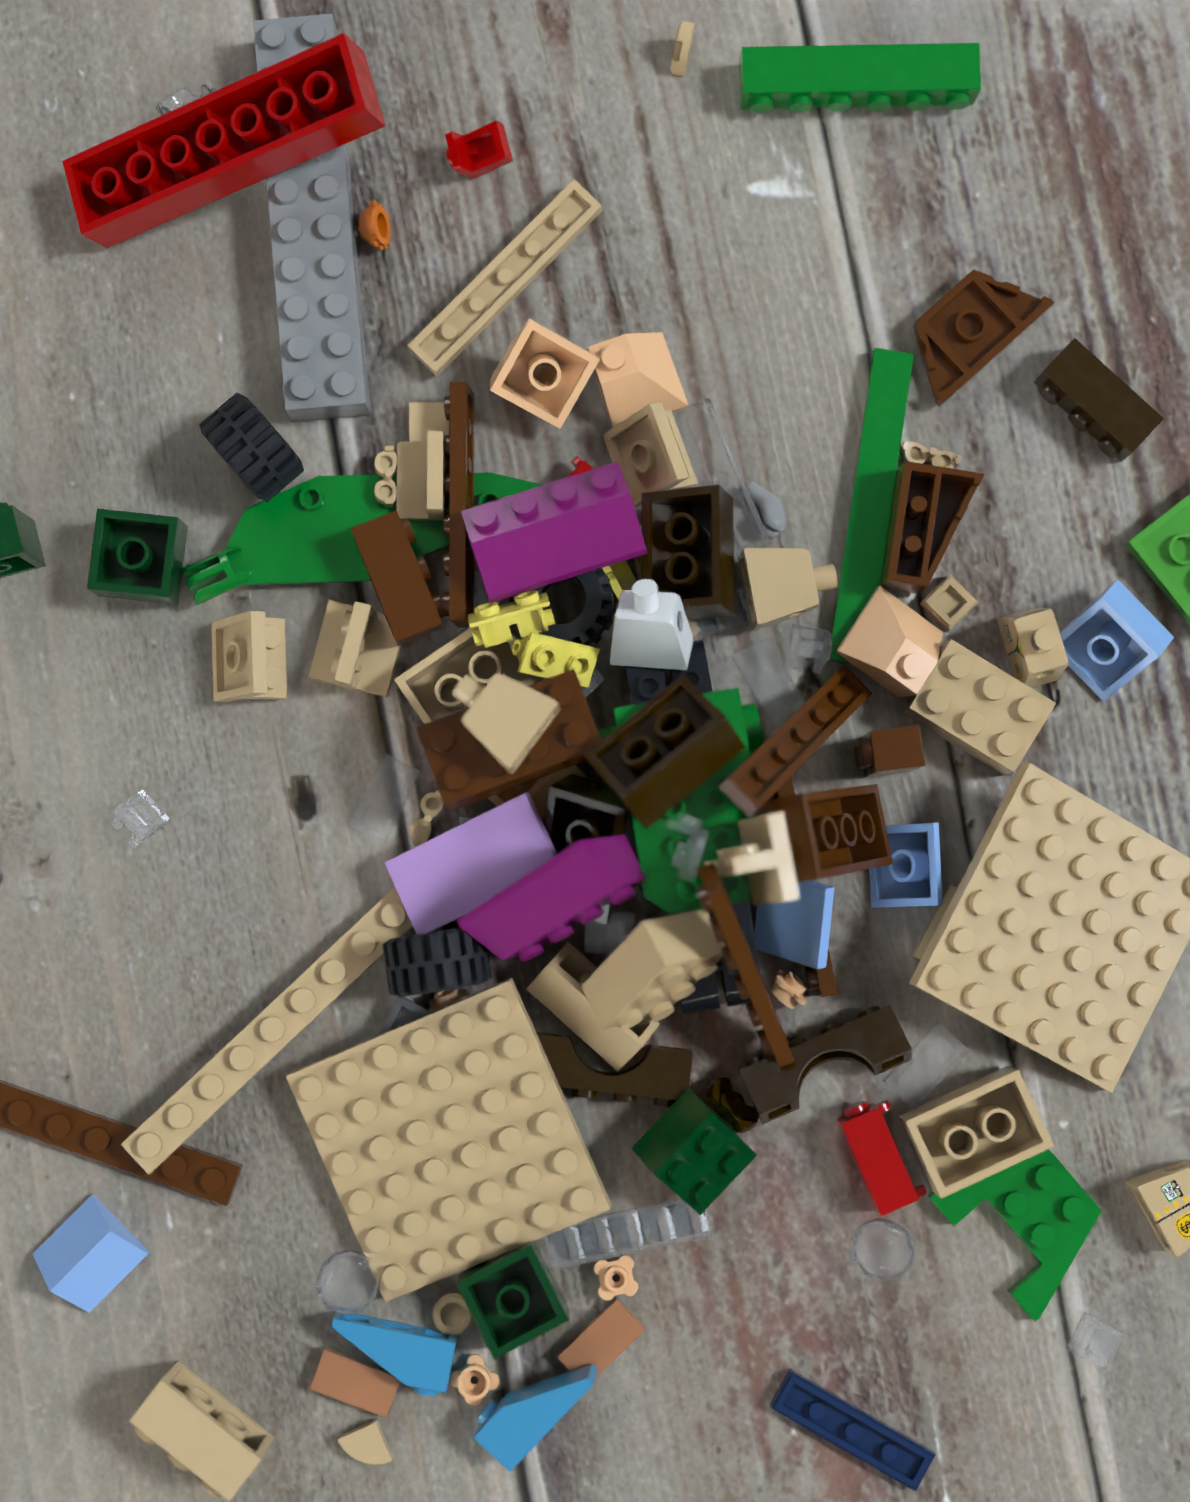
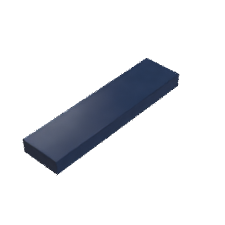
(852, 1429)

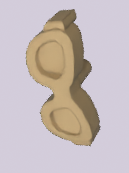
(919, 454)
(385, 466)
(421, 828)

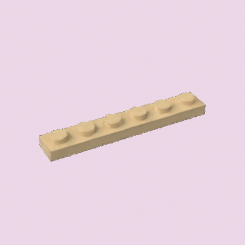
(505, 277)

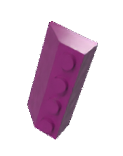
(554, 532)
(555, 898)

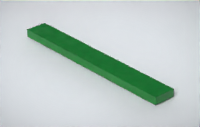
(872, 489)

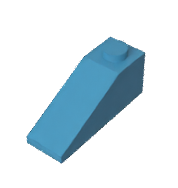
(407, 1351)
(529, 1413)

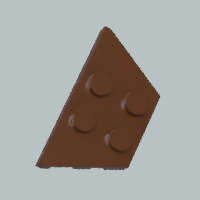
(972, 329)

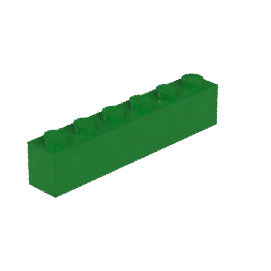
(859, 76)

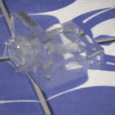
(688, 854)

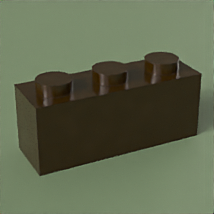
(1097, 401)

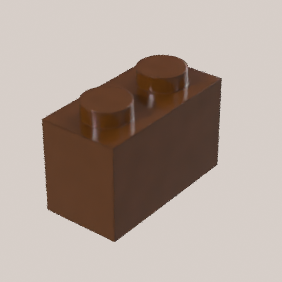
(890, 751)

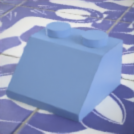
(1113, 640)

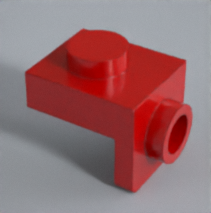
(478, 150)

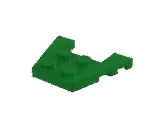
(1043, 1210)

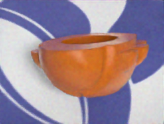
(375, 226)

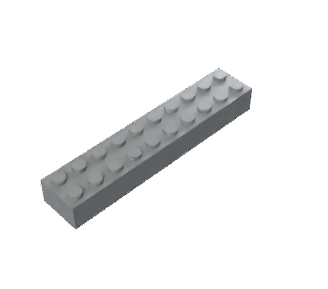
(315, 258)

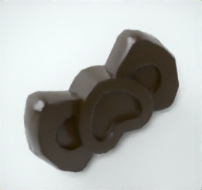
(731, 1105)

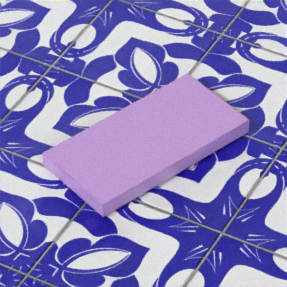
(470, 863)

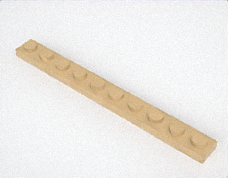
(267, 1034)

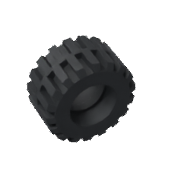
(252, 447)
(595, 614)
(435, 962)

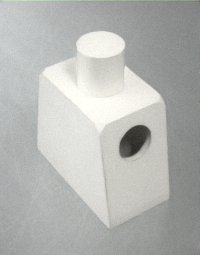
(650, 629)

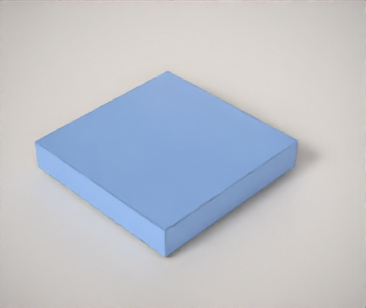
(798, 927)

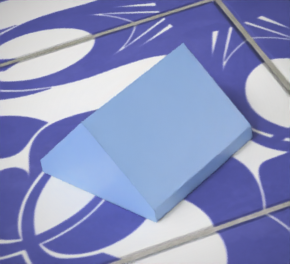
(915, 870)
(88, 1255)

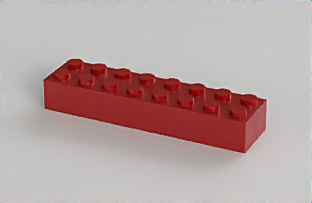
(224, 142)

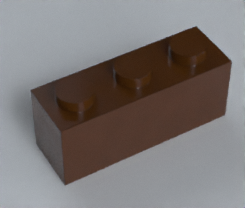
(398, 577)

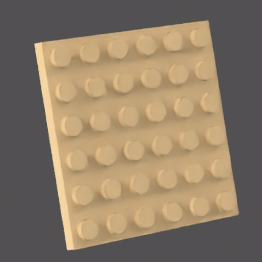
(1062, 928)
(449, 1140)

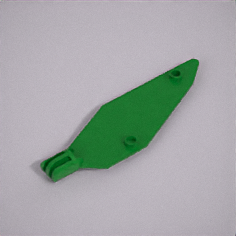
(309, 538)

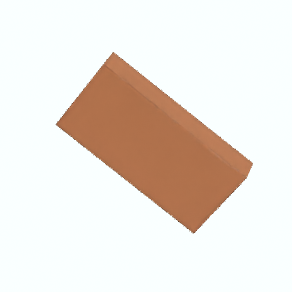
(602, 1338)
(355, 1382)

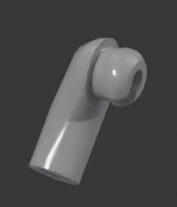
(770, 507)

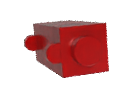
(878, 1157)

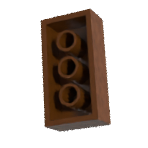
(470, 773)
(834, 831)

